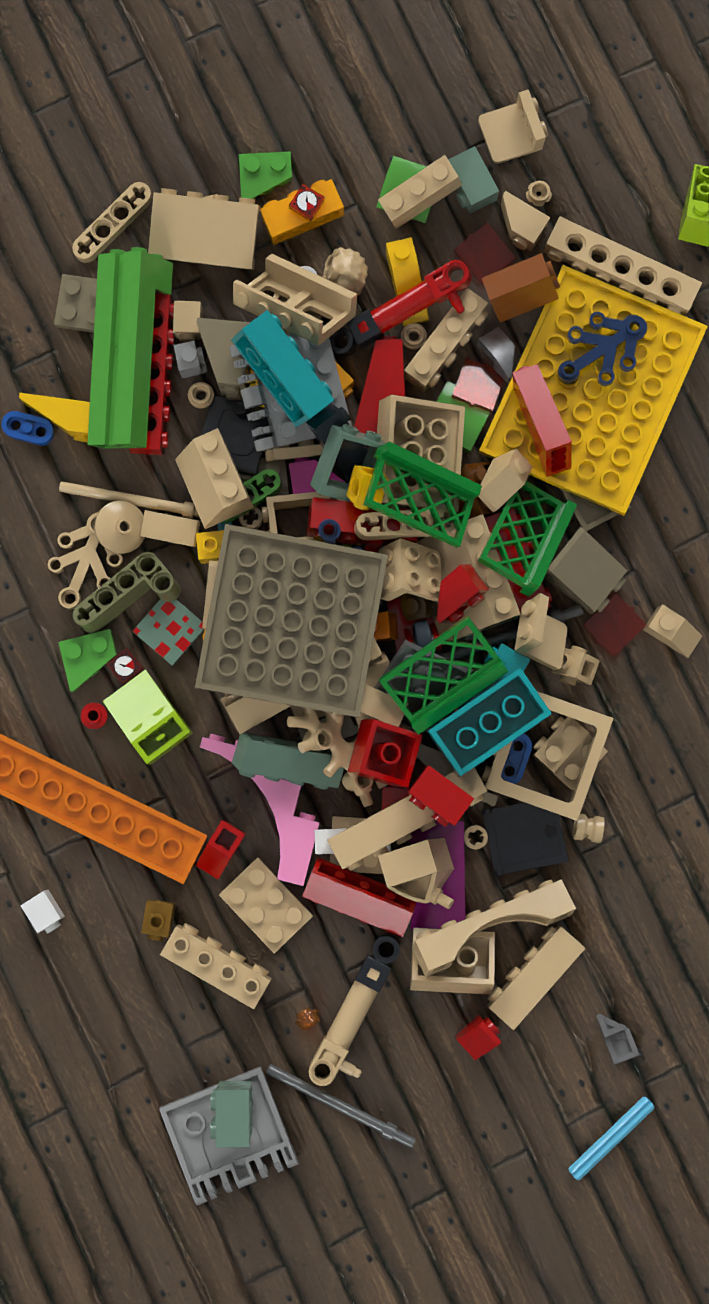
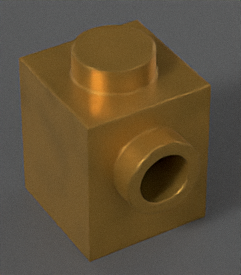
(158, 919)

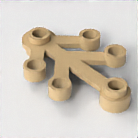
(86, 556)

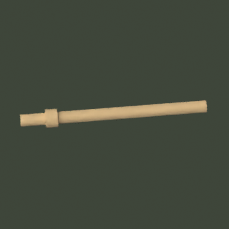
(187, 509)

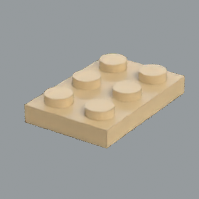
(266, 905)

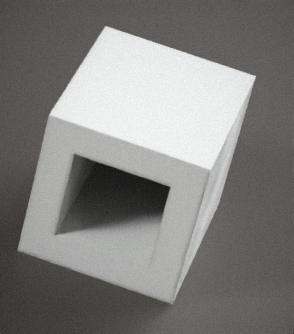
(43, 912)

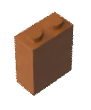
(521, 287)

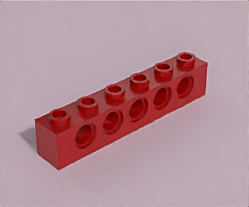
(161, 386)

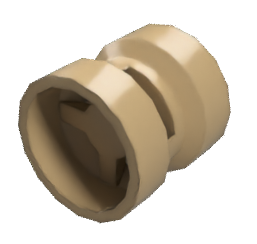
(590, 828)

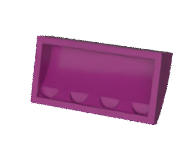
(432, 915)

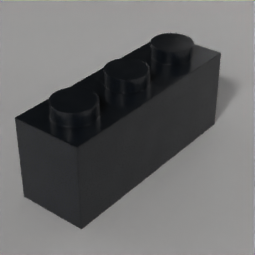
(350, 452)

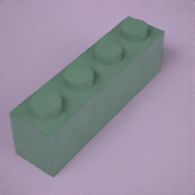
(283, 760)

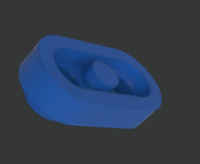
(29, 428)
(518, 759)

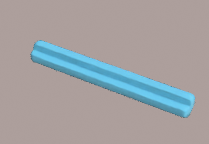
(611, 1138)

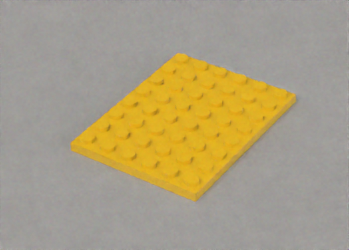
(608, 425)

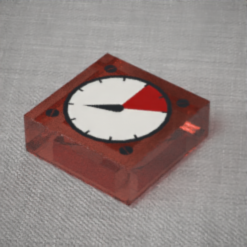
(306, 202)
(125, 666)

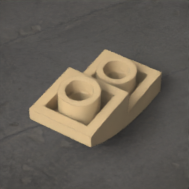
(170, 528)

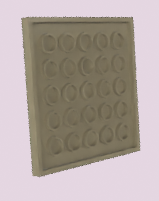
(291, 621)

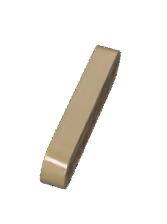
(108, 219)
(405, 530)

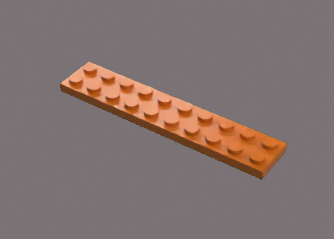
(98, 811)

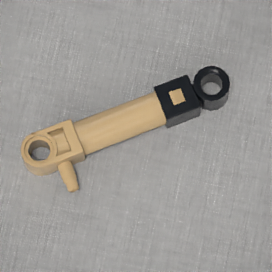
(352, 1013)

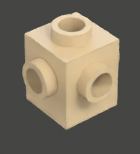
(577, 667)

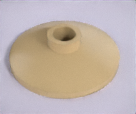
(108, 527)

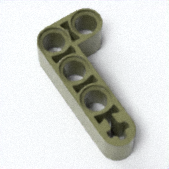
(124, 597)

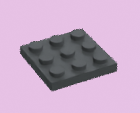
(418, 685)

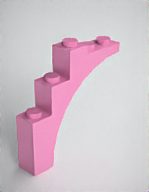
(295, 832)

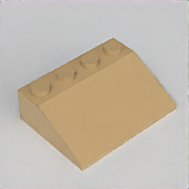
(427, 430)
(499, 602)

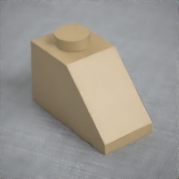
(523, 222)
(504, 478)
(673, 630)

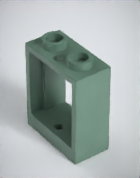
(321, 480)

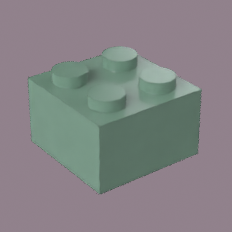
(233, 1114)

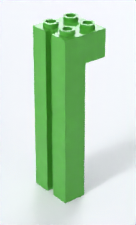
(124, 346)

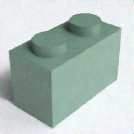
(477, 184)

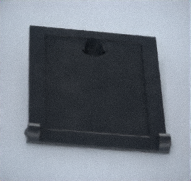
(237, 432)
(523, 838)

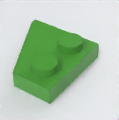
(263, 172)
(86, 656)

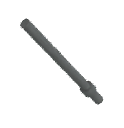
(512, 633)
(388, 1130)

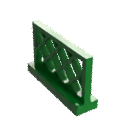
(424, 472)
(543, 551)
(461, 690)

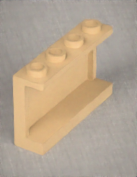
(204, 229)

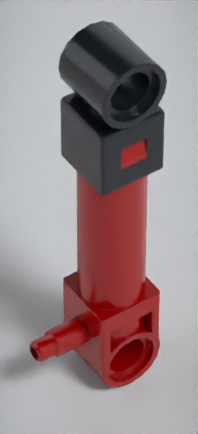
(372, 324)

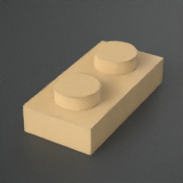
(304, 449)

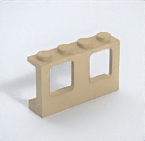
(305, 293)

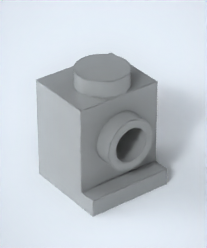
(190, 359)

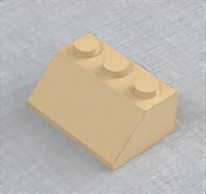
(213, 479)
(469, 973)

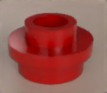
(102, 715)

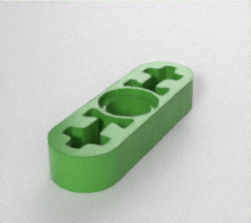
(267, 491)

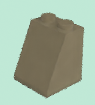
(216, 339)
(586, 572)

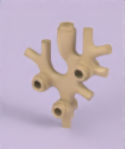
(328, 736)

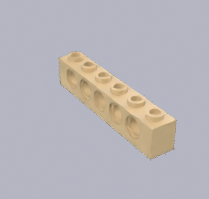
(615, 254)

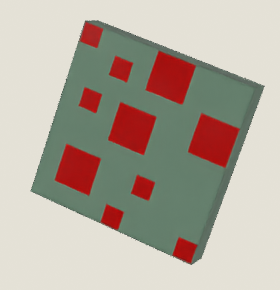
(169, 629)

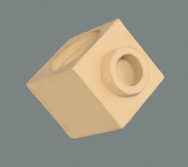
(185, 320)

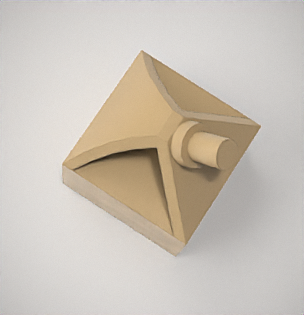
(419, 871)

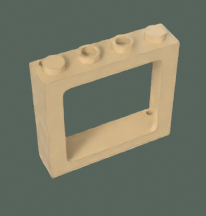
(571, 809)

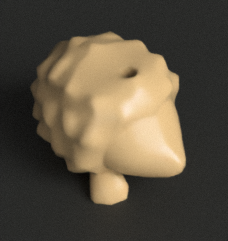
(346, 269)

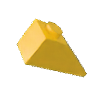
(405, 272)
(66, 414)

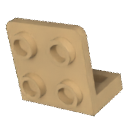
(513, 129)
(411, 570)
(540, 635)

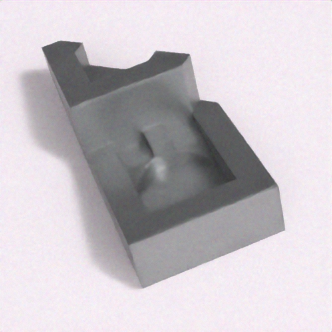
(500, 350)
(617, 1040)

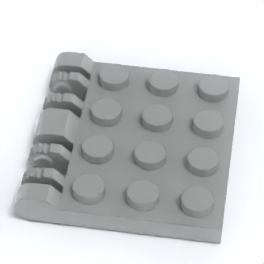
(280, 425)
(189, 1130)

